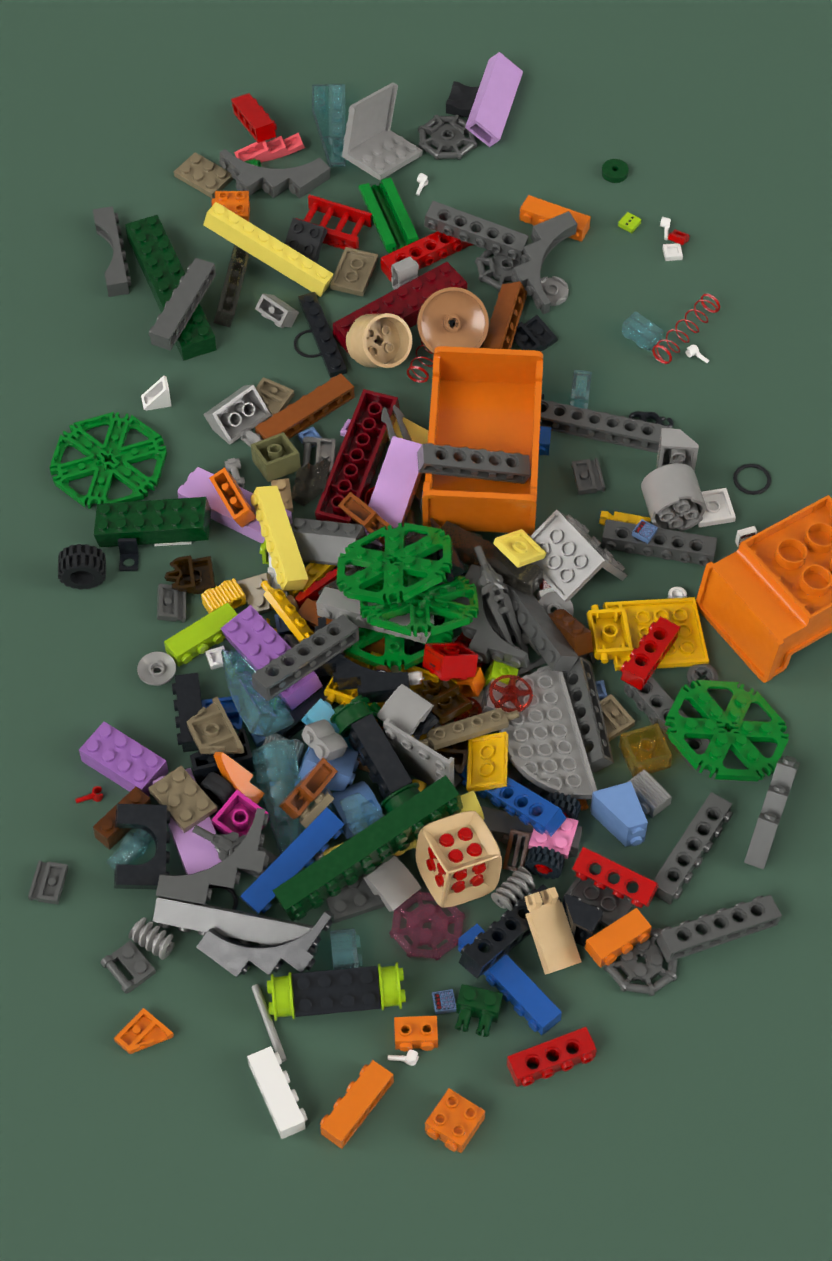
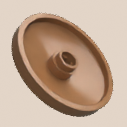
(456, 305)

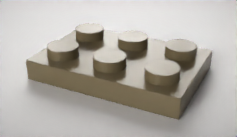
(203, 175)
(354, 271)
(183, 799)

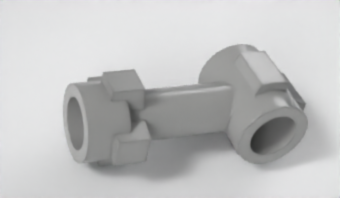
(233, 465)

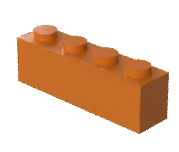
(538, 210)
(356, 1104)

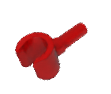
(97, 789)

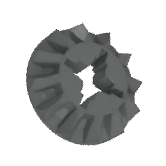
(700, 670)

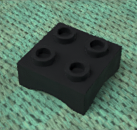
(461, 99)
(306, 238)

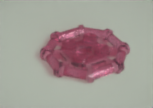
(426, 936)

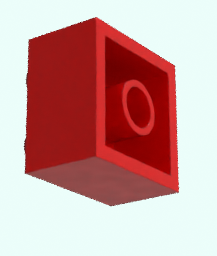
(450, 660)

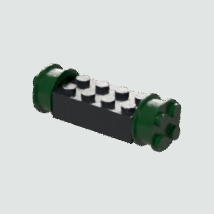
(375, 752)

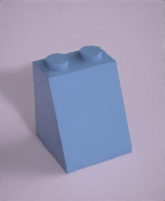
(344, 765)
(620, 813)

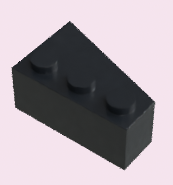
(205, 763)

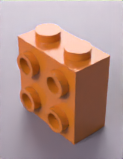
(234, 201)
(454, 1121)

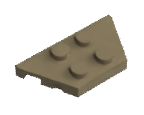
(214, 731)

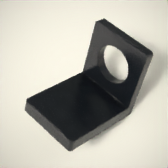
(128, 550)

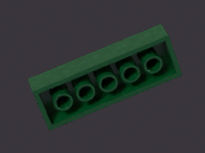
(153, 521)

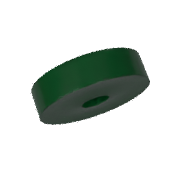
(615, 170)

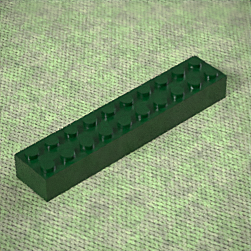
(163, 275)
(367, 849)

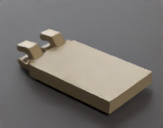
(551, 931)

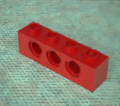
(650, 652)
(588, 859)
(578, 1040)

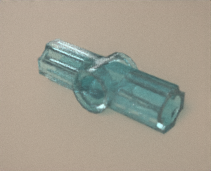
(131, 847)

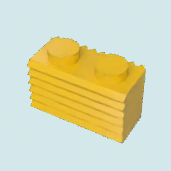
(227, 592)

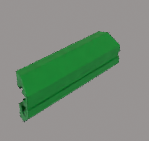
(388, 214)

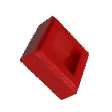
(678, 237)

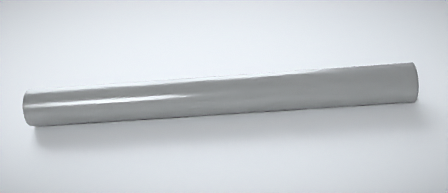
(268, 1021)

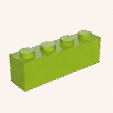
(199, 636)

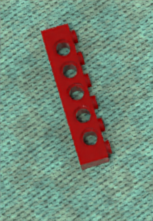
(424, 251)

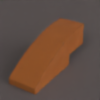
(363, 515)
(308, 789)

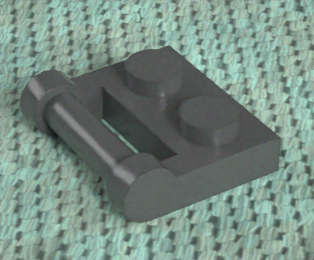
(324, 450)
(133, 962)

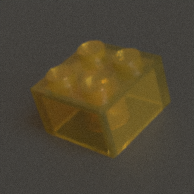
(645, 750)

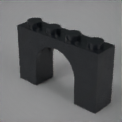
(154, 821)

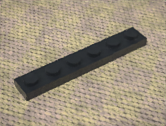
(322, 334)

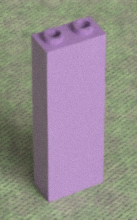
(494, 99)
(396, 484)
(200, 485)
(194, 851)

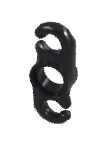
(647, 415)

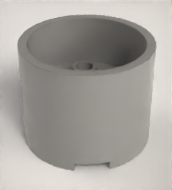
(673, 497)

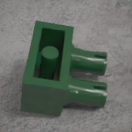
(478, 1004)

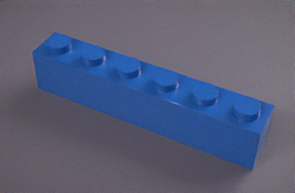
(293, 859)
(518, 989)

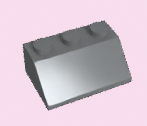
(237, 413)
(676, 448)

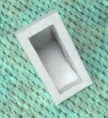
(157, 395)

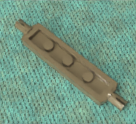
(468, 728)

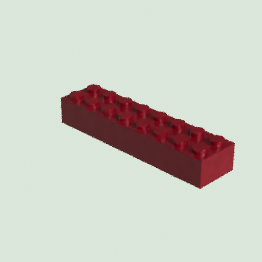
(404, 300)
(357, 455)

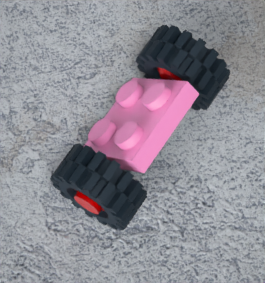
(547, 852)

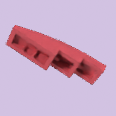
(272, 149)

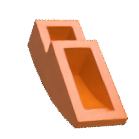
(237, 776)

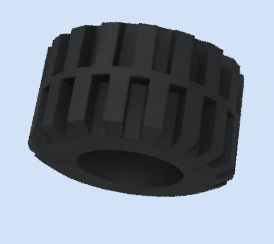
(81, 566)

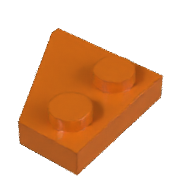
(142, 1033)

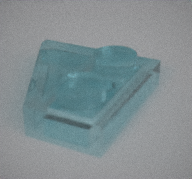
(359, 812)

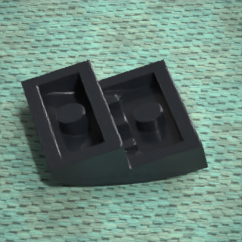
(534, 335)

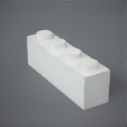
(276, 1092)

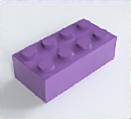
(122, 759)

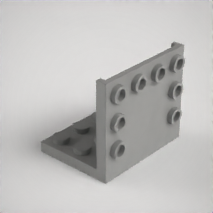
(369, 138)
(571, 555)
(420, 759)

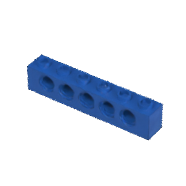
(513, 800)

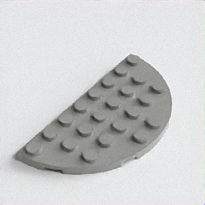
(547, 739)

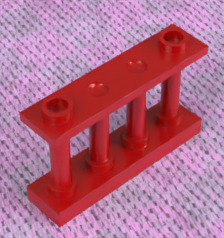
(336, 237)

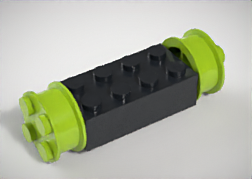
(336, 991)

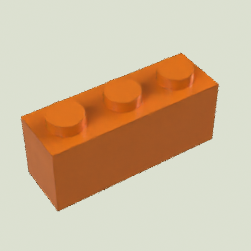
(233, 497)
(618, 938)

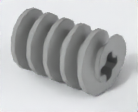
(513, 889)
(151, 938)

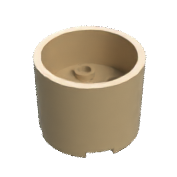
(392, 343)

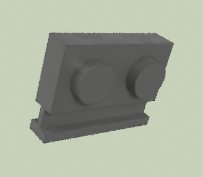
(588, 476)
(170, 604)
(48, 882)

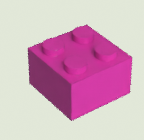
(236, 815)

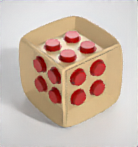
(458, 859)

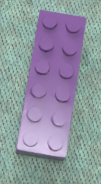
(260, 645)

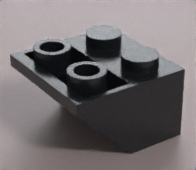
(583, 918)

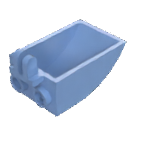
(360, 787)

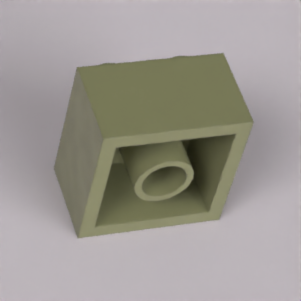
(275, 456)

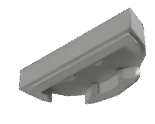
(250, 437)

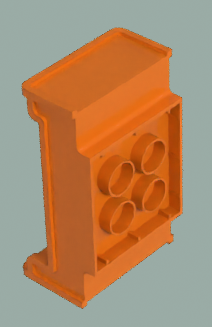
(490, 404)
(774, 590)

